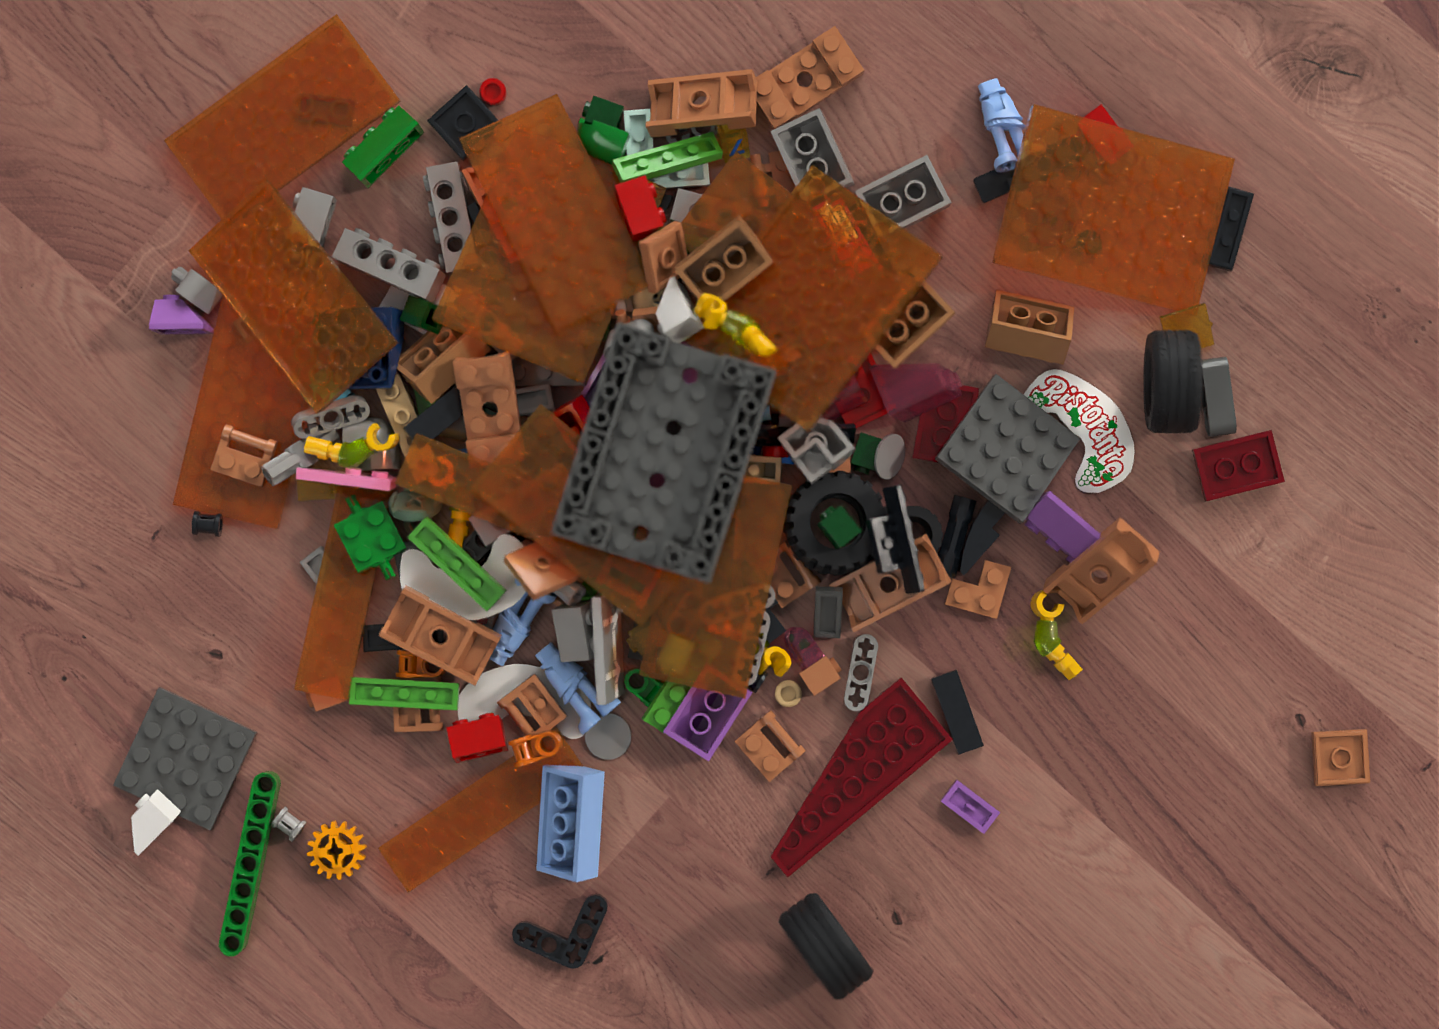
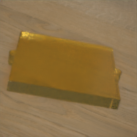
(1191, 318)

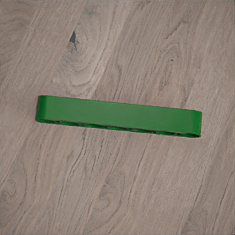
(241, 873)

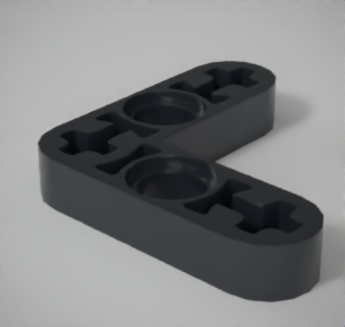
(564, 944)

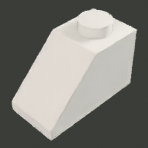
(677, 313)
(151, 819)

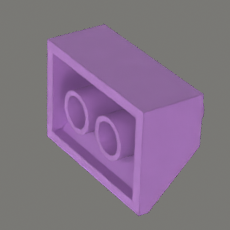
(1061, 526)
(704, 720)

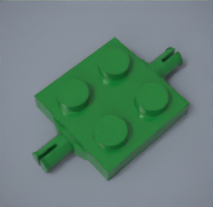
(370, 537)

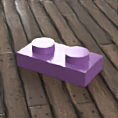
(970, 806)

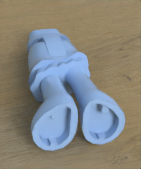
(1001, 116)
(516, 627)
(566, 679)

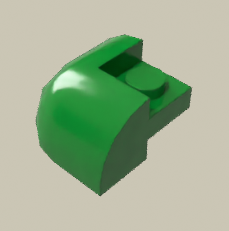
(603, 140)

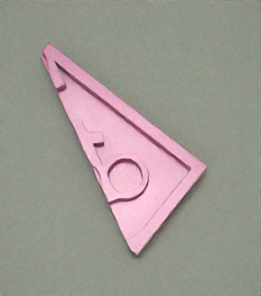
(350, 477)

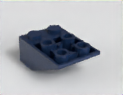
(383, 372)

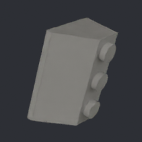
(809, 143)

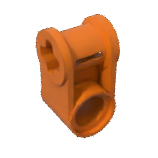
(414, 667)
(530, 748)

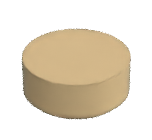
(788, 693)

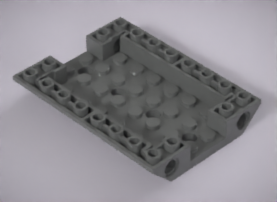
(629, 443)

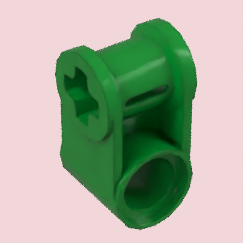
(647, 691)

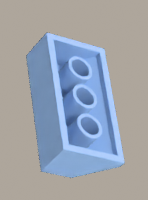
(570, 822)

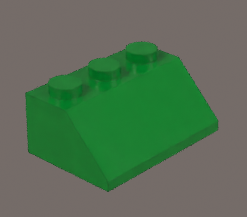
(382, 145)

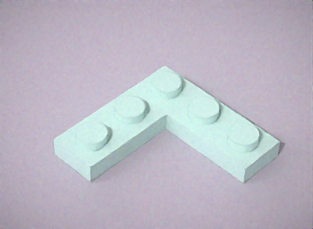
(641, 140)

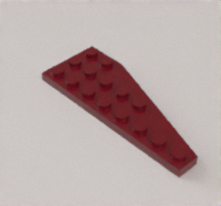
(874, 757)

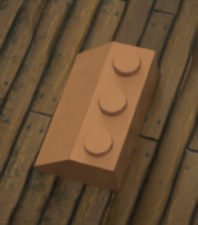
(724, 261)
(914, 325)
(1030, 327)
(430, 361)

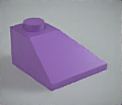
(177, 317)

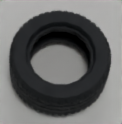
(1172, 381)
(825, 946)

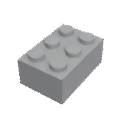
(907, 193)

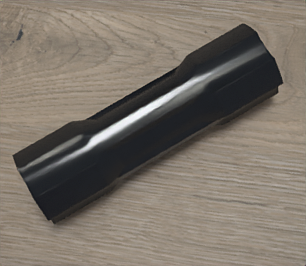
(955, 533)

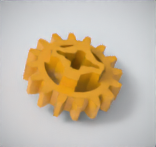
(335, 837)

